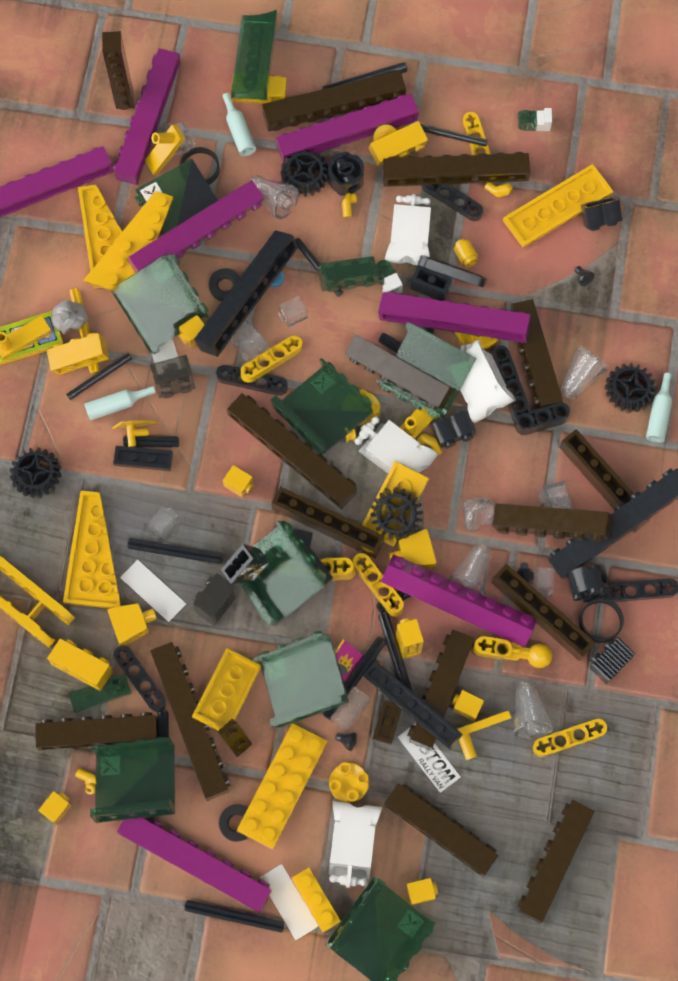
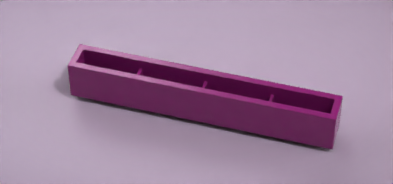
(147, 116)
(349, 127)
(54, 180)
(200, 226)
(454, 317)
(459, 600)
(196, 862)

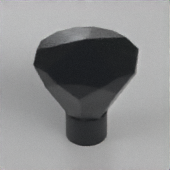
(584, 276)
(525, 572)
(348, 740)

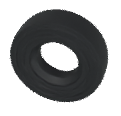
(216, 277)
(224, 819)

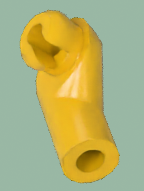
(499, 191)
(346, 204)
(430, 441)
(89, 778)

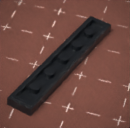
(412, 705)

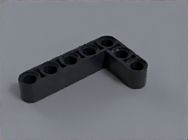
(526, 414)

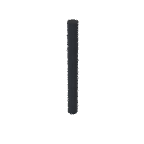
(454, 135)
(310, 257)
(99, 376)

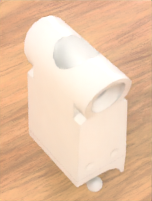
(409, 230)
(484, 385)
(391, 445)
(352, 843)

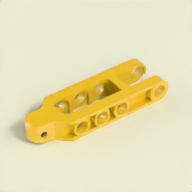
(43, 599)

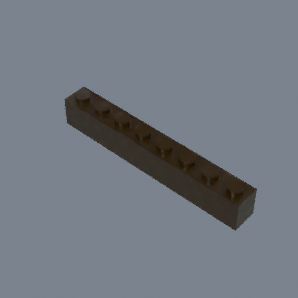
(333, 101)
(456, 169)
(292, 451)
(193, 732)

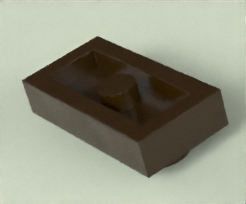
(387, 723)
(234, 737)

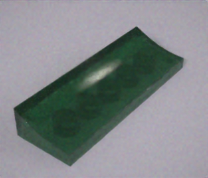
(254, 56)

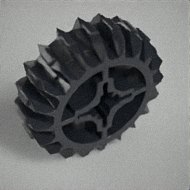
(305, 163)
(614, 382)
(21, 469)
(402, 520)

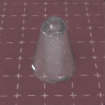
(277, 195)
(582, 373)
(474, 569)
(530, 713)

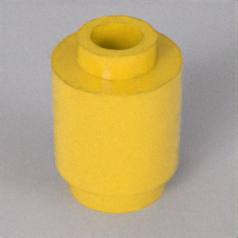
(466, 252)

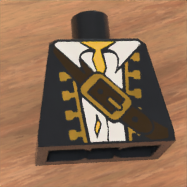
(245, 565)

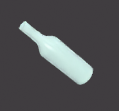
(239, 128)
(115, 402)
(660, 412)

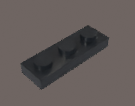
(143, 458)

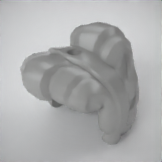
(65, 318)

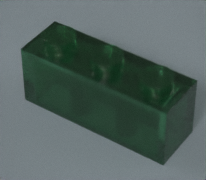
(348, 274)

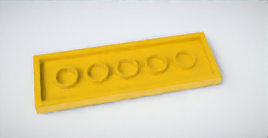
(556, 206)
(282, 786)

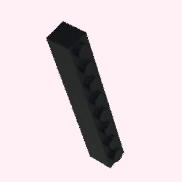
(246, 293)
(625, 519)

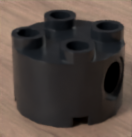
(346, 173)
(588, 583)

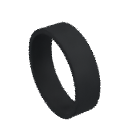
(196, 150)
(614, 606)

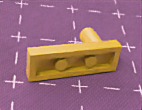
(166, 146)
(23, 337)
(417, 423)
(465, 740)

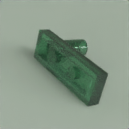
(91, 697)

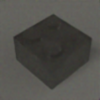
(172, 376)
(215, 599)

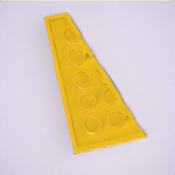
(98, 222)
(141, 231)
(91, 567)

